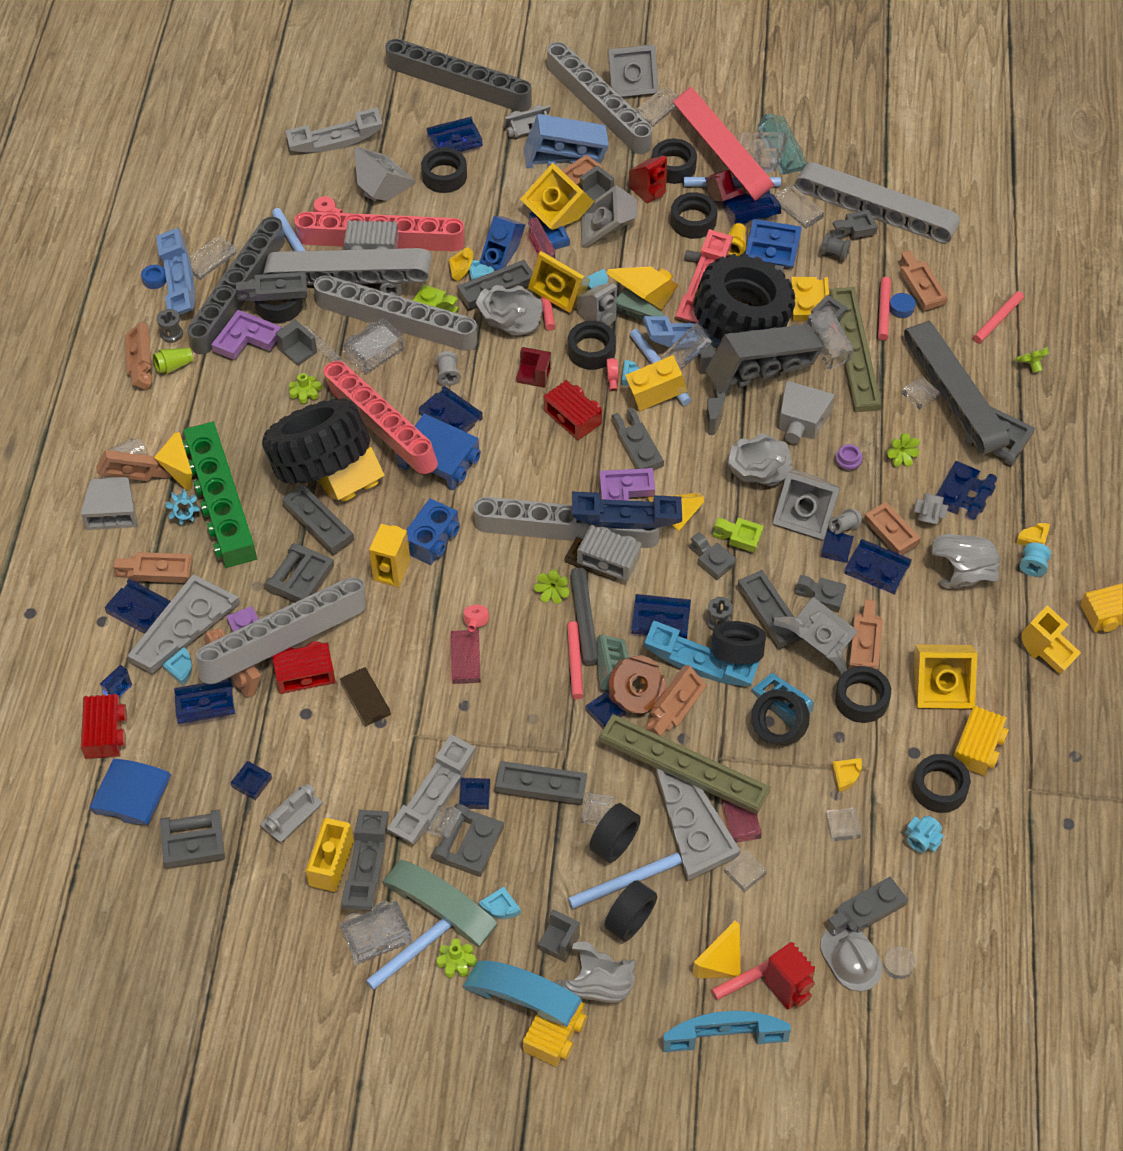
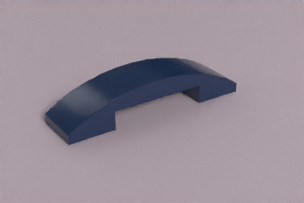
(625, 513)

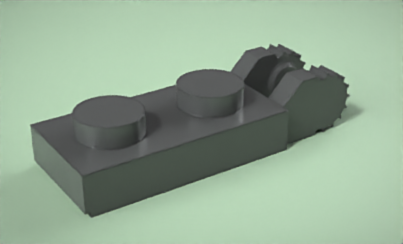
(637, 442)

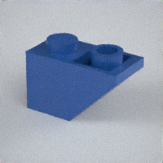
(501, 242)

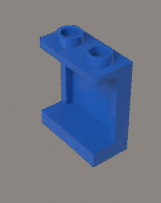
(453, 449)

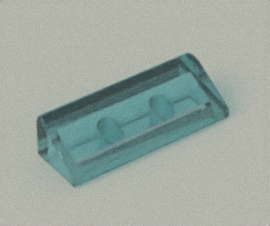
(792, 157)

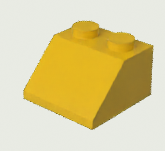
(557, 282)
(357, 475)
(945, 676)

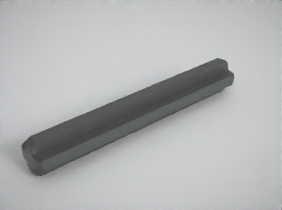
(584, 616)

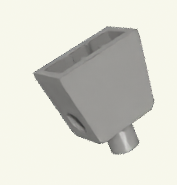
(804, 411)
(109, 504)

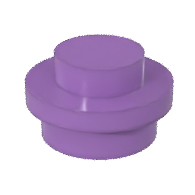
(849, 457)

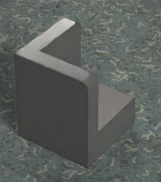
(596, 182)
(296, 342)
(560, 936)

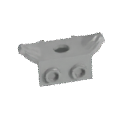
(822, 630)

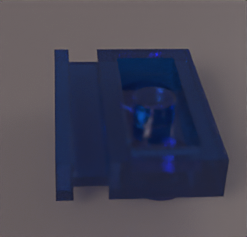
(457, 134)
(745, 208)
(451, 410)
(878, 566)
(136, 606)
(665, 610)
(204, 701)

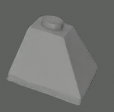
(380, 175)
(608, 215)
(806, 504)

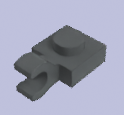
(857, 224)
(713, 559)
(826, 591)

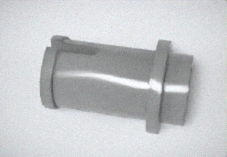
(849, 519)

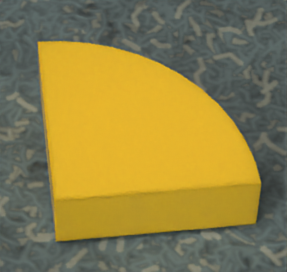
(461, 263)
(1034, 534)
(846, 773)

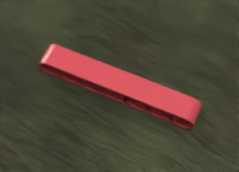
(723, 143)
(413, 231)
(382, 417)

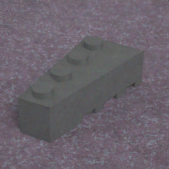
(762, 354)

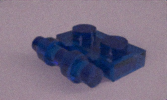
(958, 486)

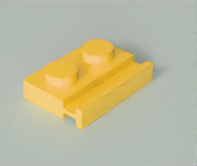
(808, 294)

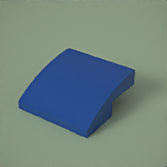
(774, 242)
(130, 791)

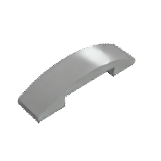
(336, 136)
(434, 791)

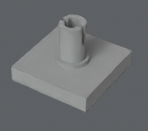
(633, 70)

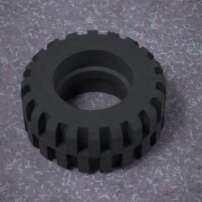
(748, 280)
(316, 441)

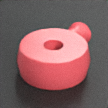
(325, 204)
(612, 373)
(475, 616)

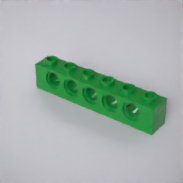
(219, 495)

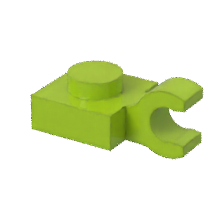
(436, 298)
(742, 534)

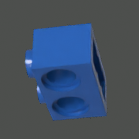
(434, 525)

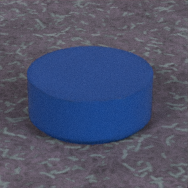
(153, 276)
(902, 305)

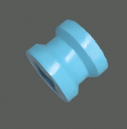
(1035, 559)

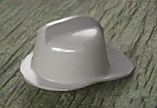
(852, 959)

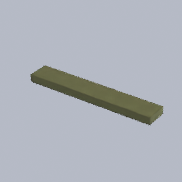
(860, 368)
(684, 764)

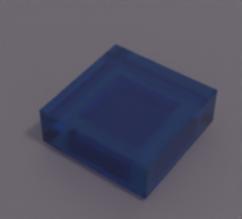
(837, 546)
(116, 682)
(603, 708)
(251, 780)
(475, 793)

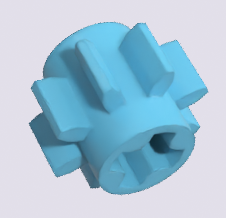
(180, 513)
(924, 834)

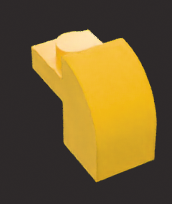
(1044, 640)

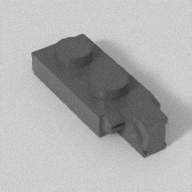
(273, 287)
(867, 907)

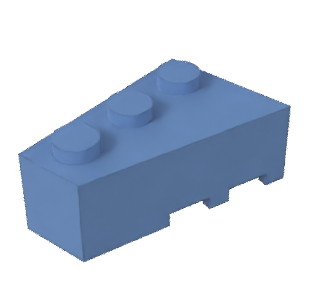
(564, 140)

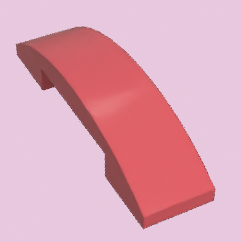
(714, 247)

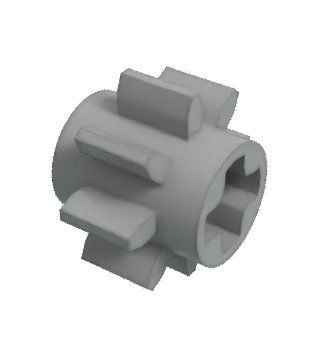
(930, 508)

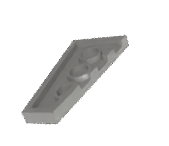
(182, 621)
(696, 826)

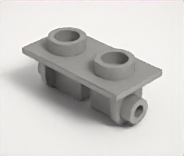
(518, 122)
(292, 813)

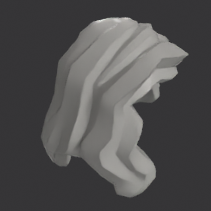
(510, 309)
(760, 460)
(971, 556)
(600, 976)

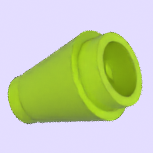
(171, 359)

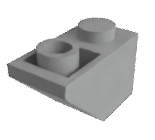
(599, 304)

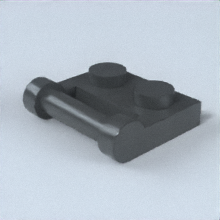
(1018, 433)
(305, 578)
(195, 845)
(476, 846)

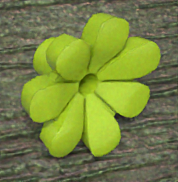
(1033, 359)
(305, 388)
(903, 449)
(552, 586)
(456, 958)

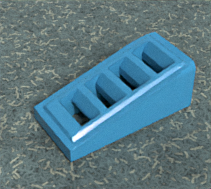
(781, 709)

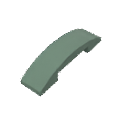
(441, 899)

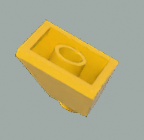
(556, 198)
(647, 283)

